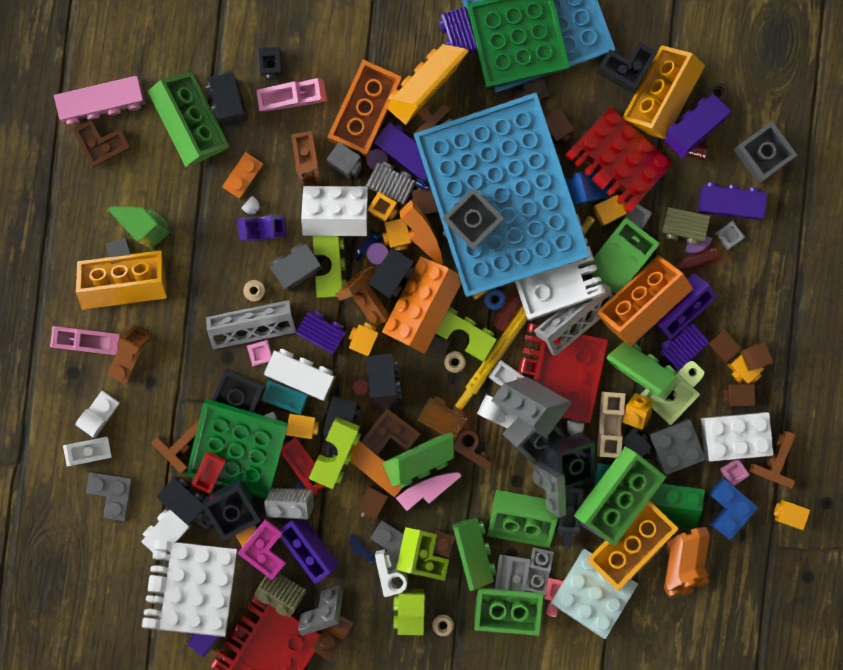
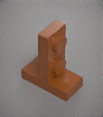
(431, 120)
(306, 159)
(364, 296)
(130, 348)
(181, 446)
(775, 463)

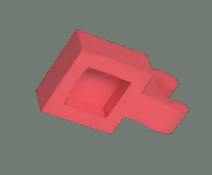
(552, 587)

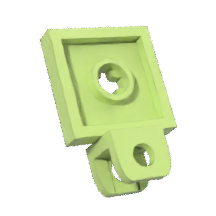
(683, 393)

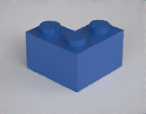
(585, 190)
(735, 509)

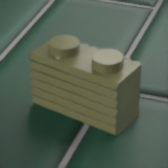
(685, 225)
(280, 594)

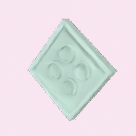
(591, 598)

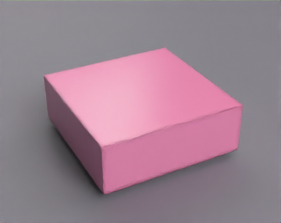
(259, 353)
(734, 472)

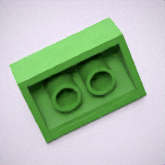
(644, 369)
(420, 460)
(521, 519)
(474, 553)
(508, 611)

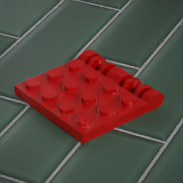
(621, 158)
(570, 373)
(270, 645)

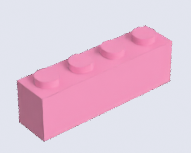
(99, 100)

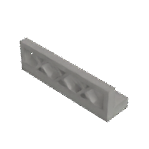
(249, 321)
(561, 322)

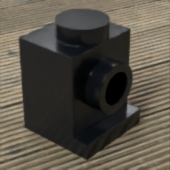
(267, 55)
(637, 442)

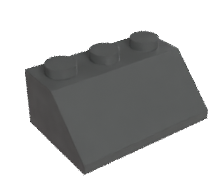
(531, 404)

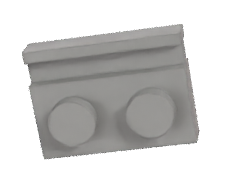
(512, 573)

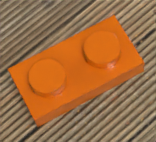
(242, 175)

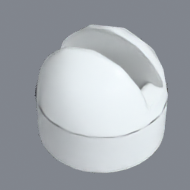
(251, 206)
(575, 426)

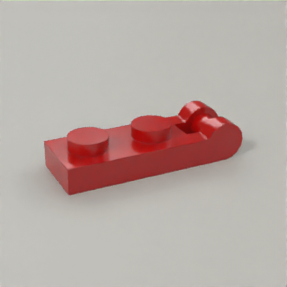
(301, 464)

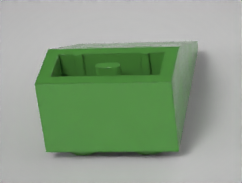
(623, 255)

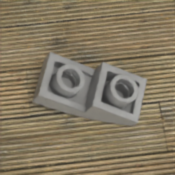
(539, 571)

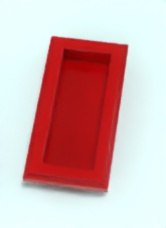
(208, 472)

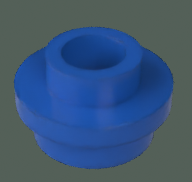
(494, 306)

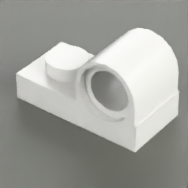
(493, 413)
(98, 414)
(87, 451)
(383, 564)

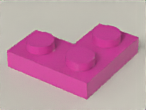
(258, 550)

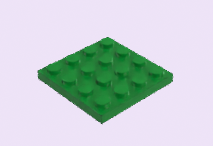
(517, 39)
(244, 440)

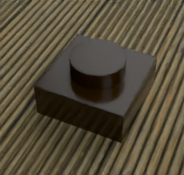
(537, 86)
(437, 348)

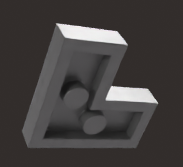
(554, 485)
(117, 491)
(390, 539)
(325, 615)

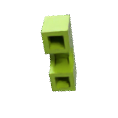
(332, 282)
(479, 340)
(328, 470)

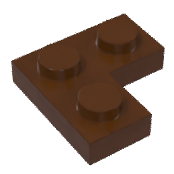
(99, 148)
(388, 427)

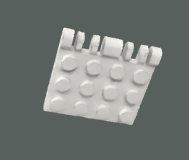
(559, 287)
(195, 588)

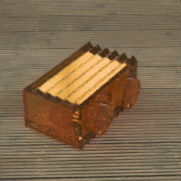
(442, 418)

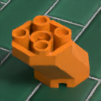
(686, 562)

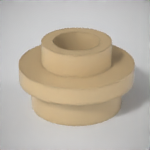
(254, 283)
(459, 367)
(446, 631)

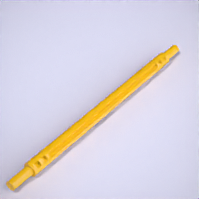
(501, 345)

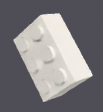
(334, 211)
(300, 374)
(736, 436)

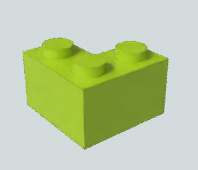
(417, 556)
(410, 612)

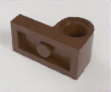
(756, 356)
(481, 458)
(332, 637)

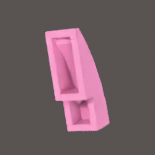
(291, 95)
(84, 340)
(427, 489)

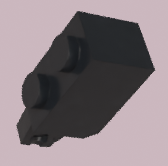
(343, 409)
(184, 502)
(568, 524)

